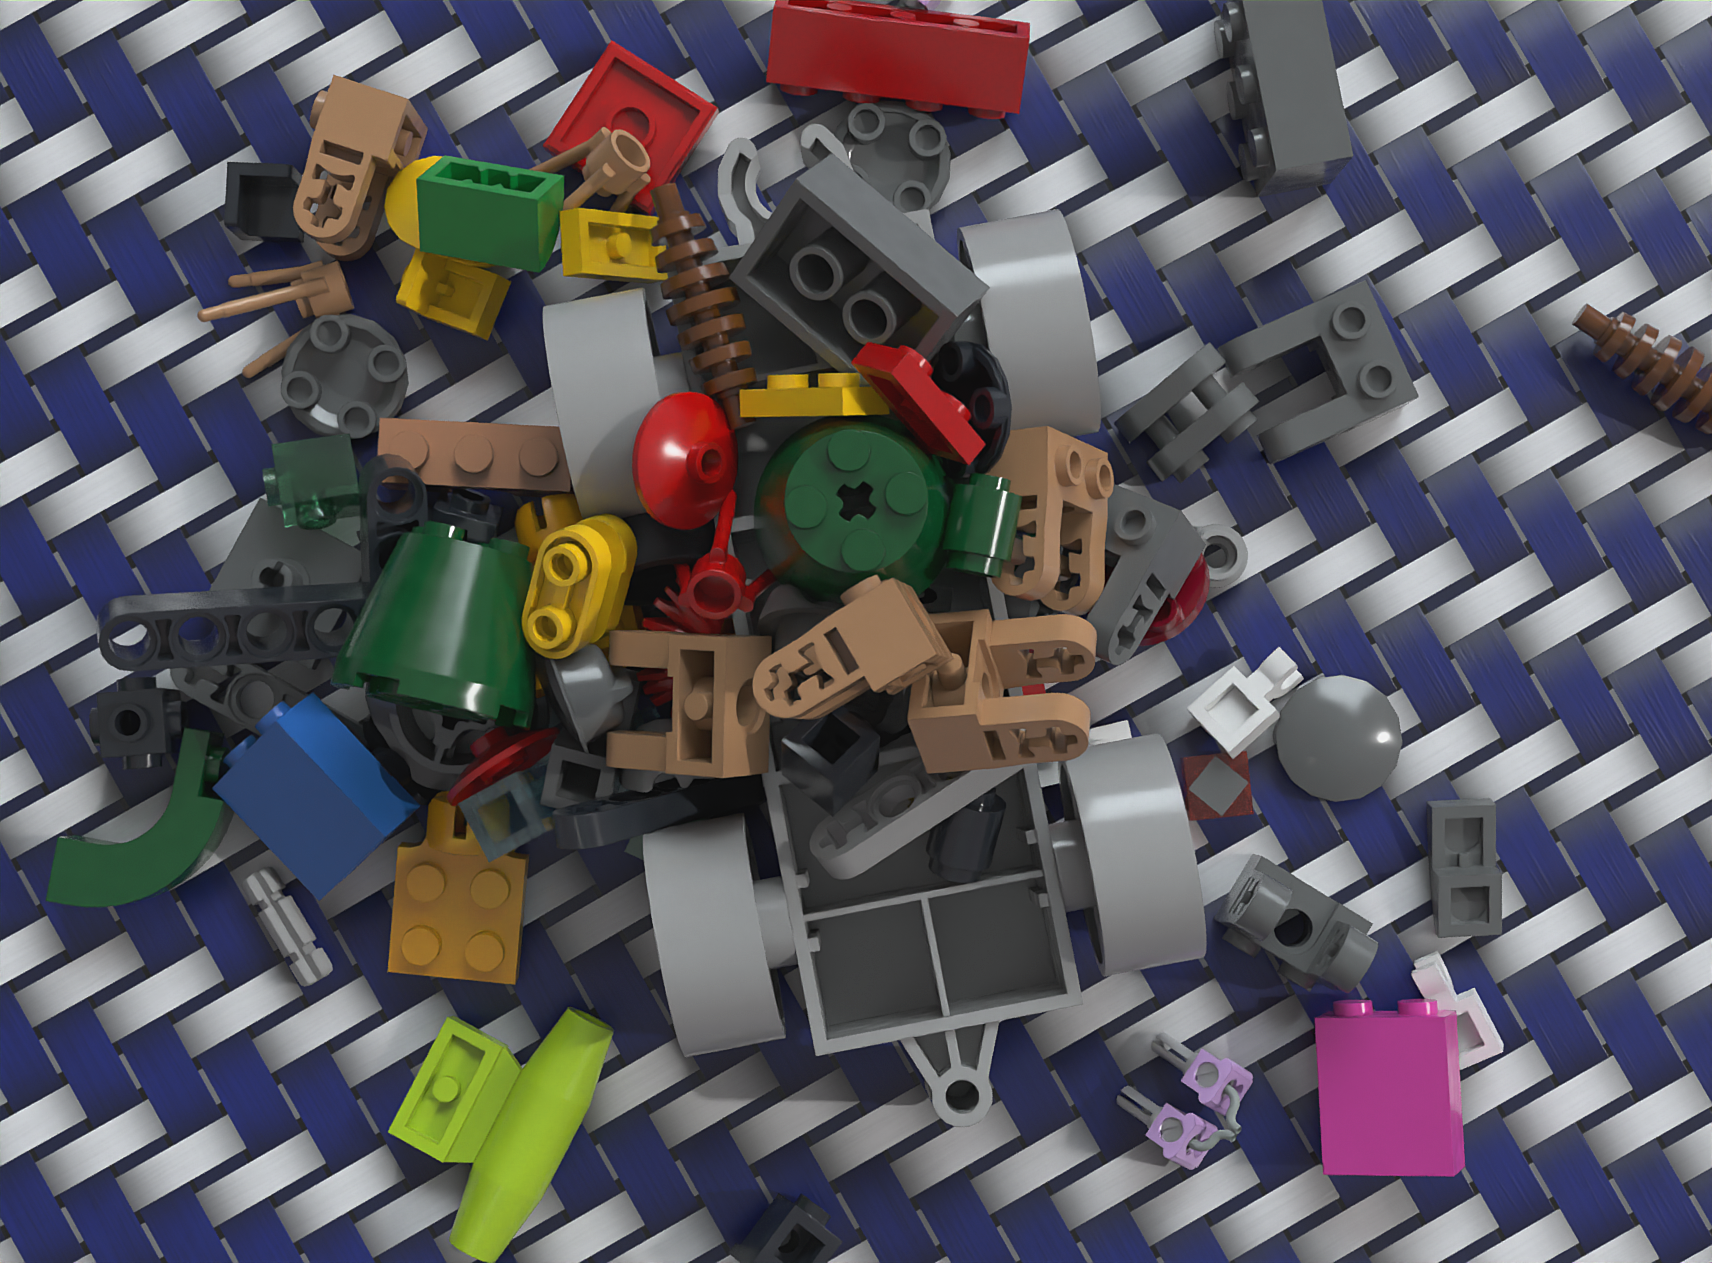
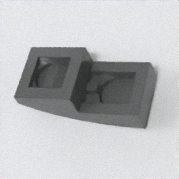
(1463, 868)

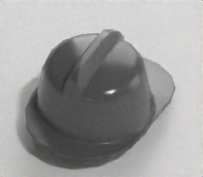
(585, 692)

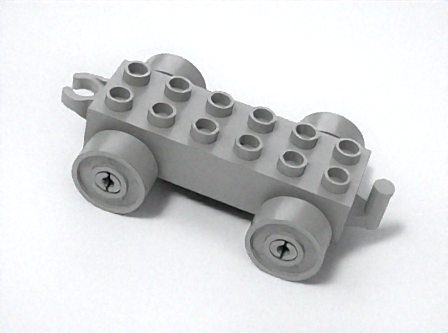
(897, 943)

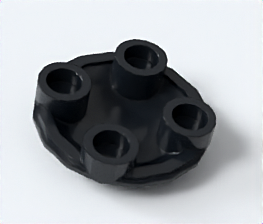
(979, 383)

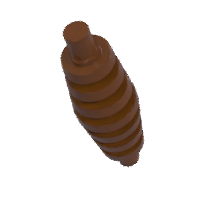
(702, 304)
(1654, 364)

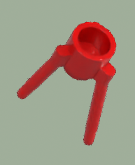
(719, 579)

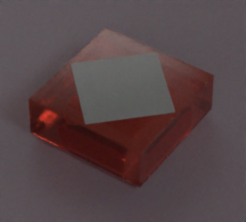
(1217, 786)

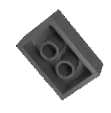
(1284, 93)
(854, 271)

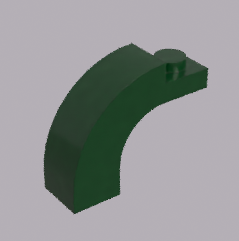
(176, 847)

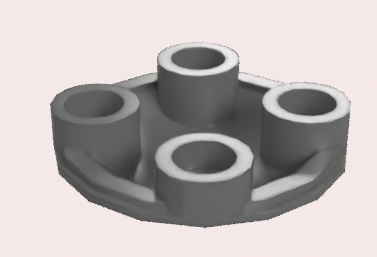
(897, 153)
(344, 376)
(1338, 738)

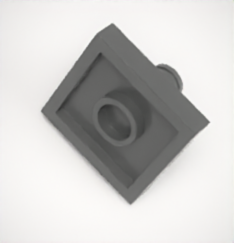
(287, 556)

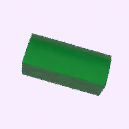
(489, 212)

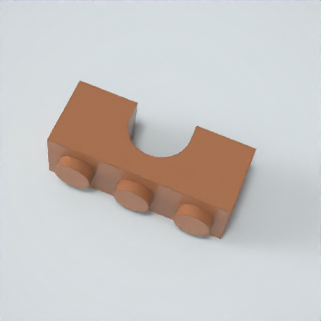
(478, 456)

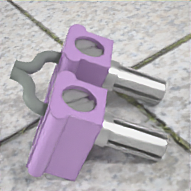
(1219, 1086)

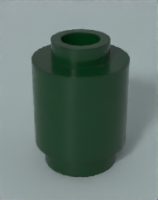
(981, 526)

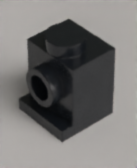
(809, 1238)

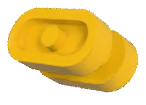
(579, 585)

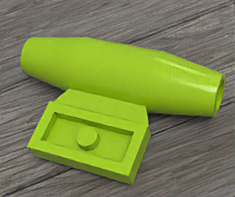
(505, 1119)

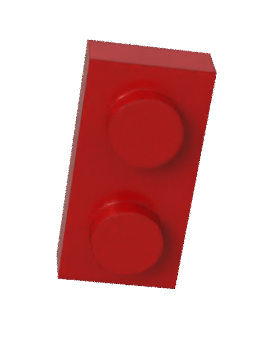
(928, 413)

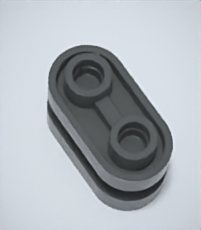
(1226, 415)

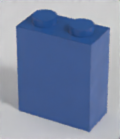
(313, 793)

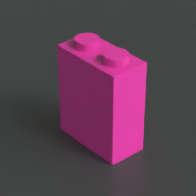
(1389, 1090)

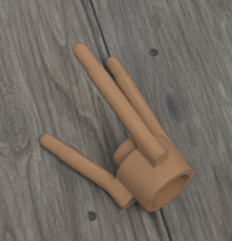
(613, 166)
(315, 287)

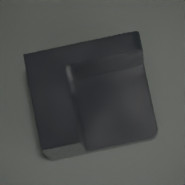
(262, 202)

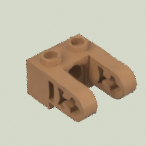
(362, 144)
(1066, 505)
(872, 642)
(961, 708)
(714, 710)

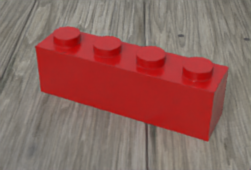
(899, 55)

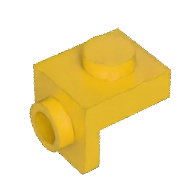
(452, 293)

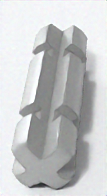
(287, 926)

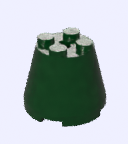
(800, 509)
(446, 630)

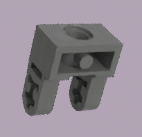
(1355, 354)
(1152, 557)
(1333, 940)

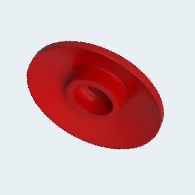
(684, 460)
(500, 757)

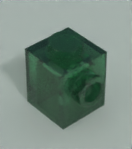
(313, 481)

